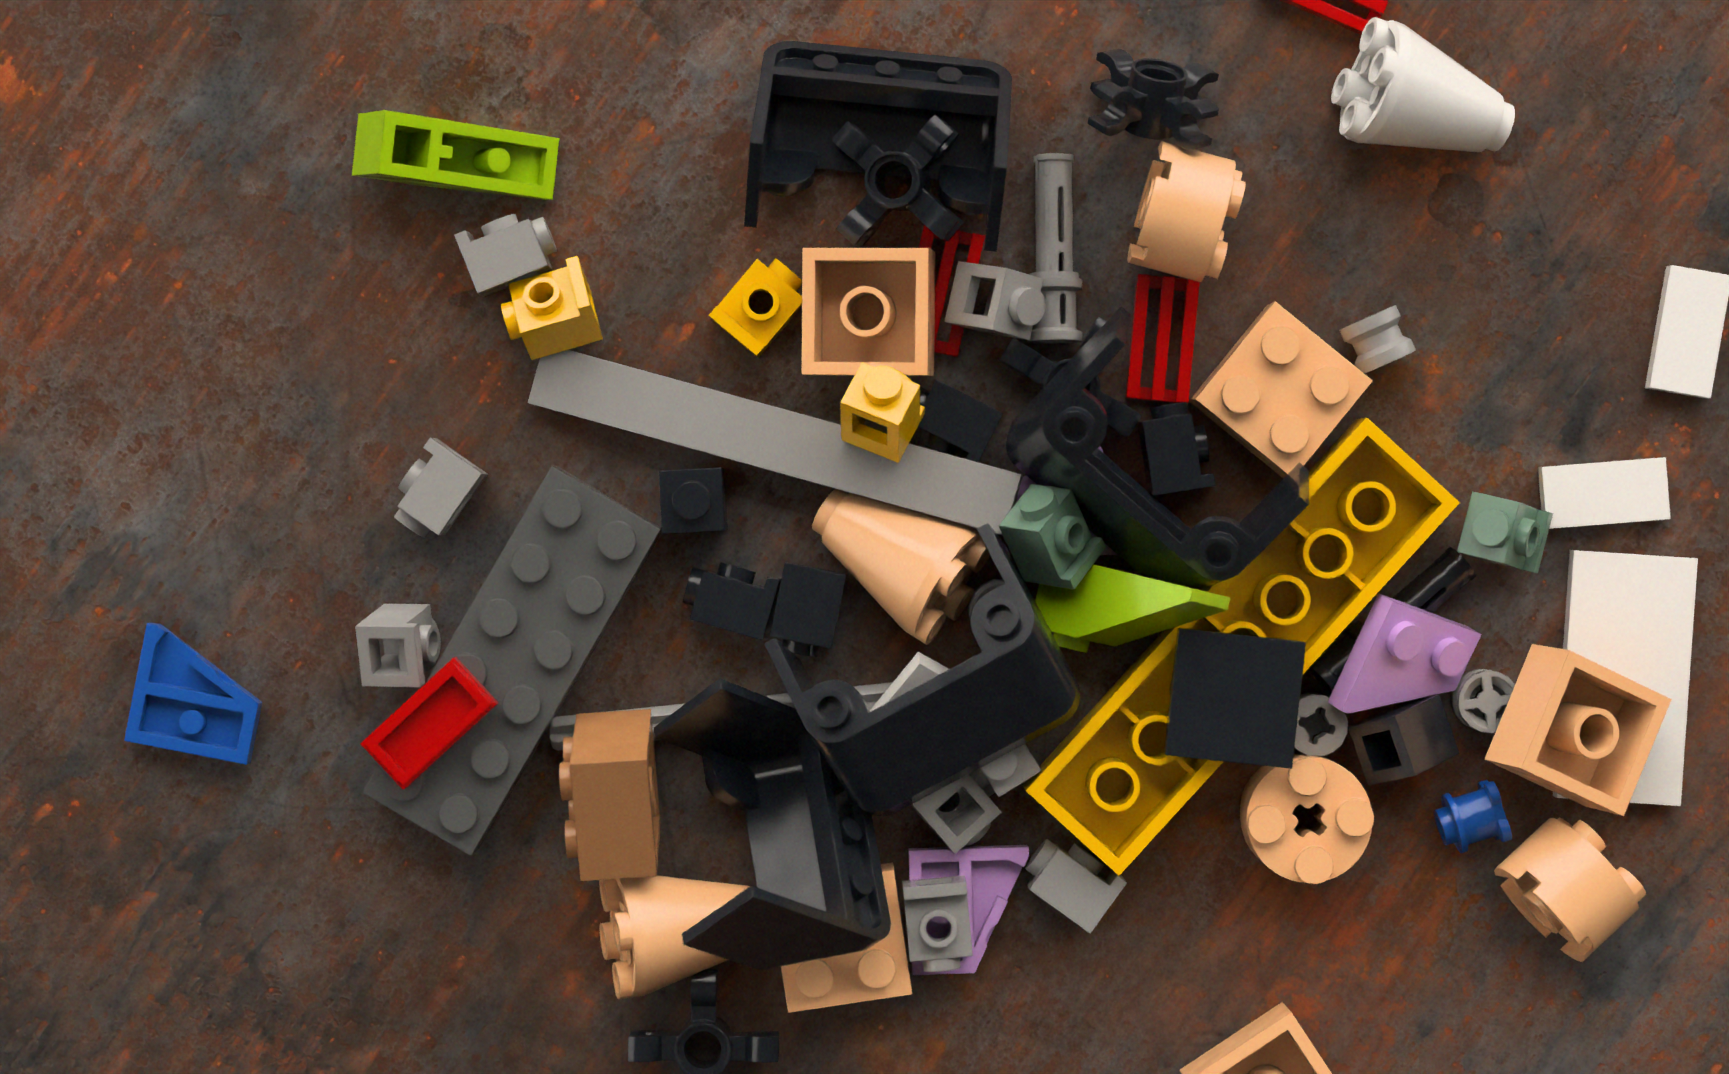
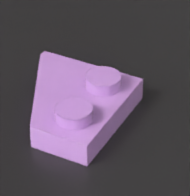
(1402, 657)
(989, 881)

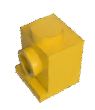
(552, 311)
(754, 329)
(886, 399)

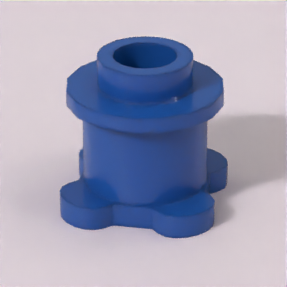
(1472, 817)

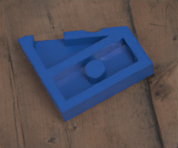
(189, 702)

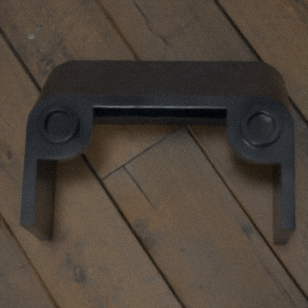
(890, 95)
(1058, 447)
(955, 719)
(808, 840)

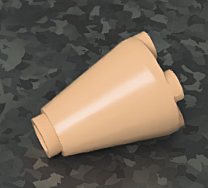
(903, 558)
(649, 926)

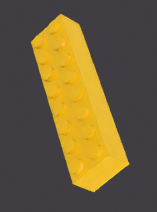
(1360, 527)

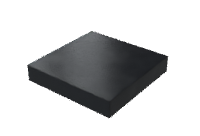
(1234, 698)

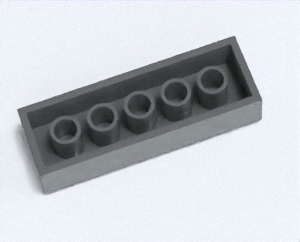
(527, 648)

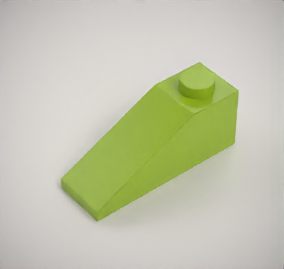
(454, 155)
(1120, 608)

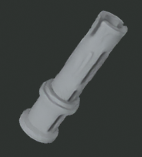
(1055, 250)

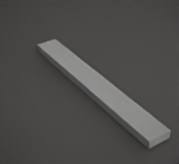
(771, 439)

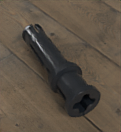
(1425, 592)

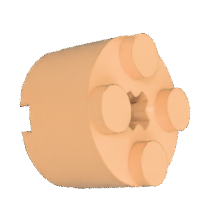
(1185, 213)
(1341, 815)
(1569, 886)

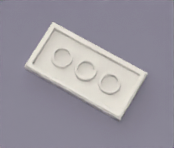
(1639, 622)

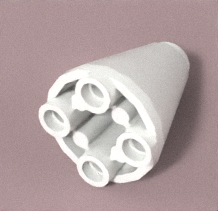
(1416, 96)

